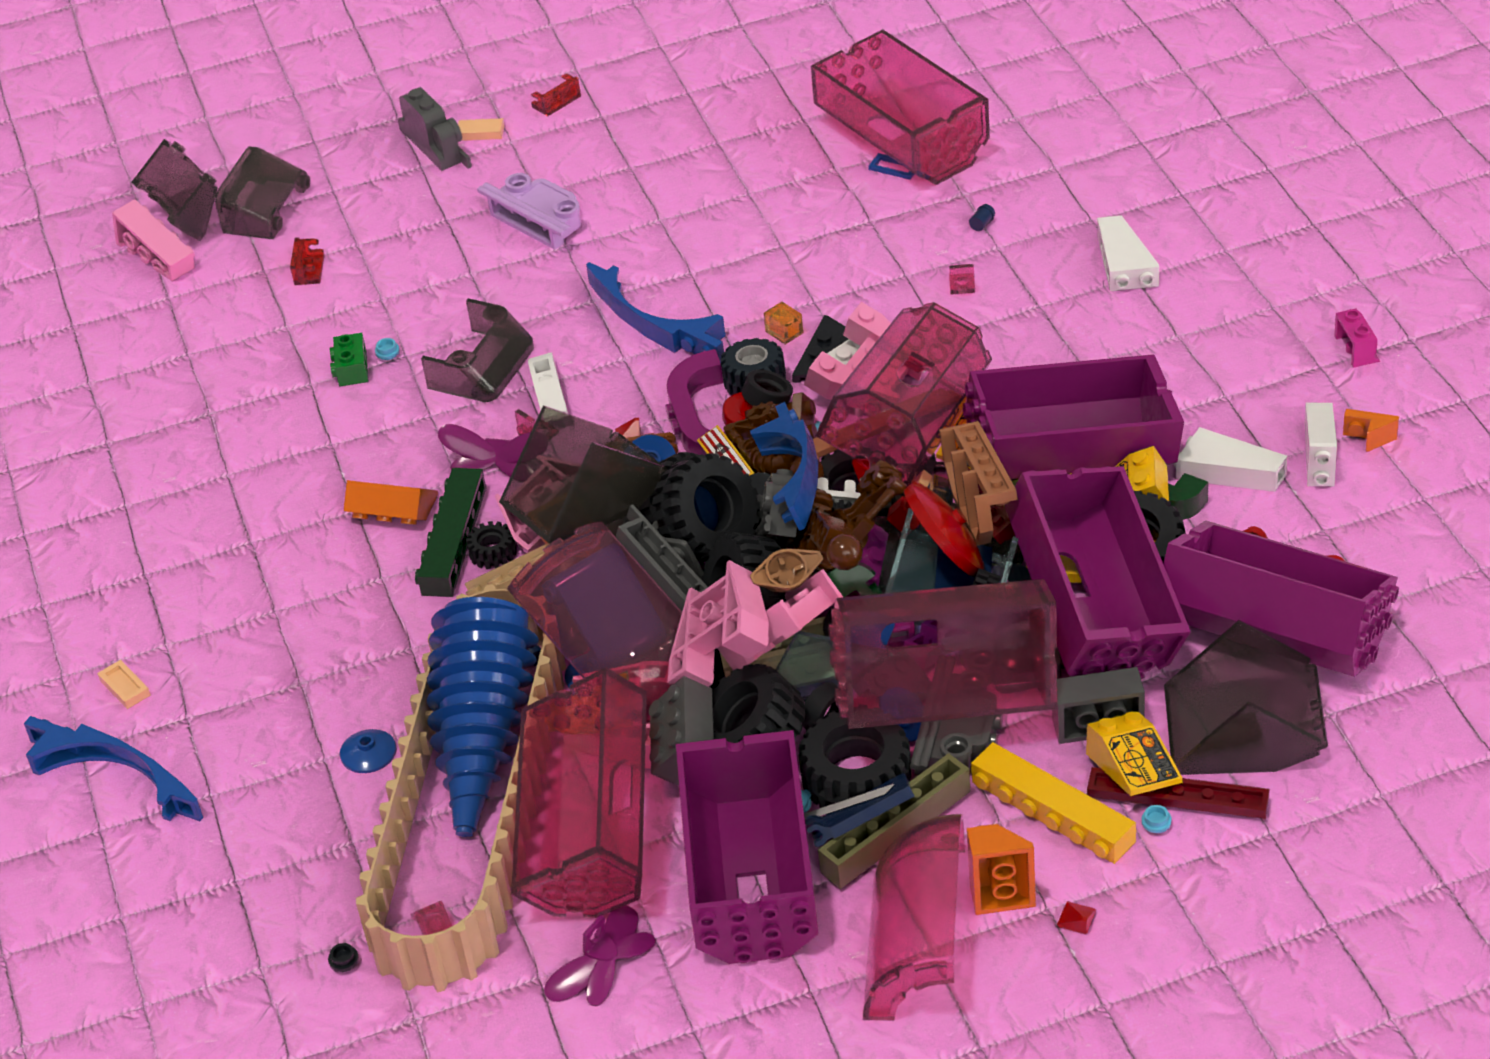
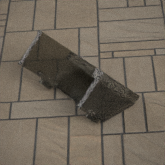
(491, 365)

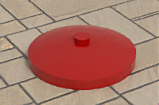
(945, 527)

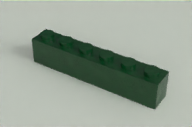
(447, 541)

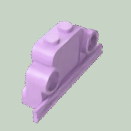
(534, 208)

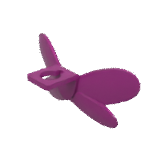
(481, 453)
(596, 967)

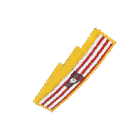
(717, 442)

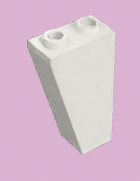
(1125, 256)
(1320, 444)
(1231, 462)

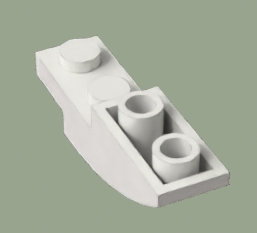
(547, 382)

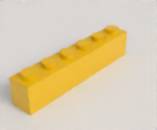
(1053, 802)

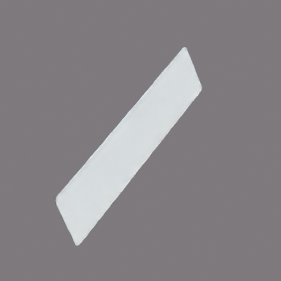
(866, 796)

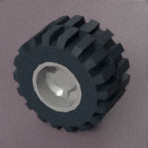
(750, 356)

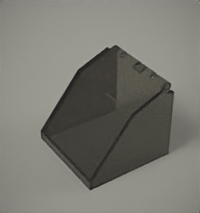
(577, 476)
(1244, 707)

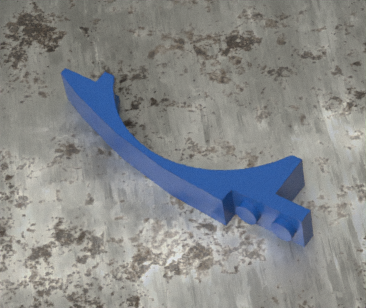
(673, 334)
(791, 437)
(63, 746)

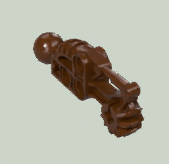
(768, 464)
(876, 491)
(829, 536)

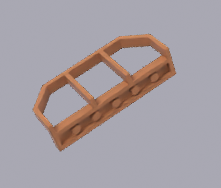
(985, 471)

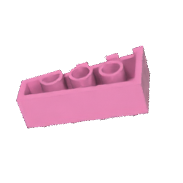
(151, 240)

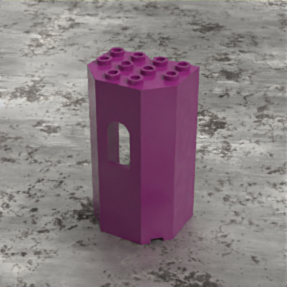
(1075, 413)
(1098, 524)
(1289, 593)
(745, 821)

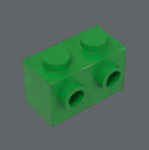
(349, 359)

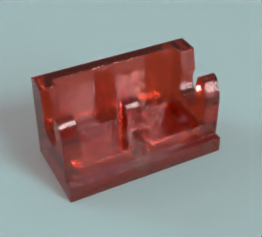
(558, 96)
(306, 262)

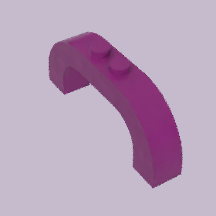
(683, 382)

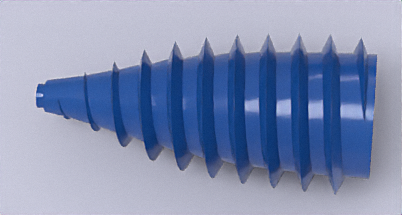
(474, 696)

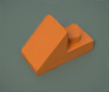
(1375, 427)

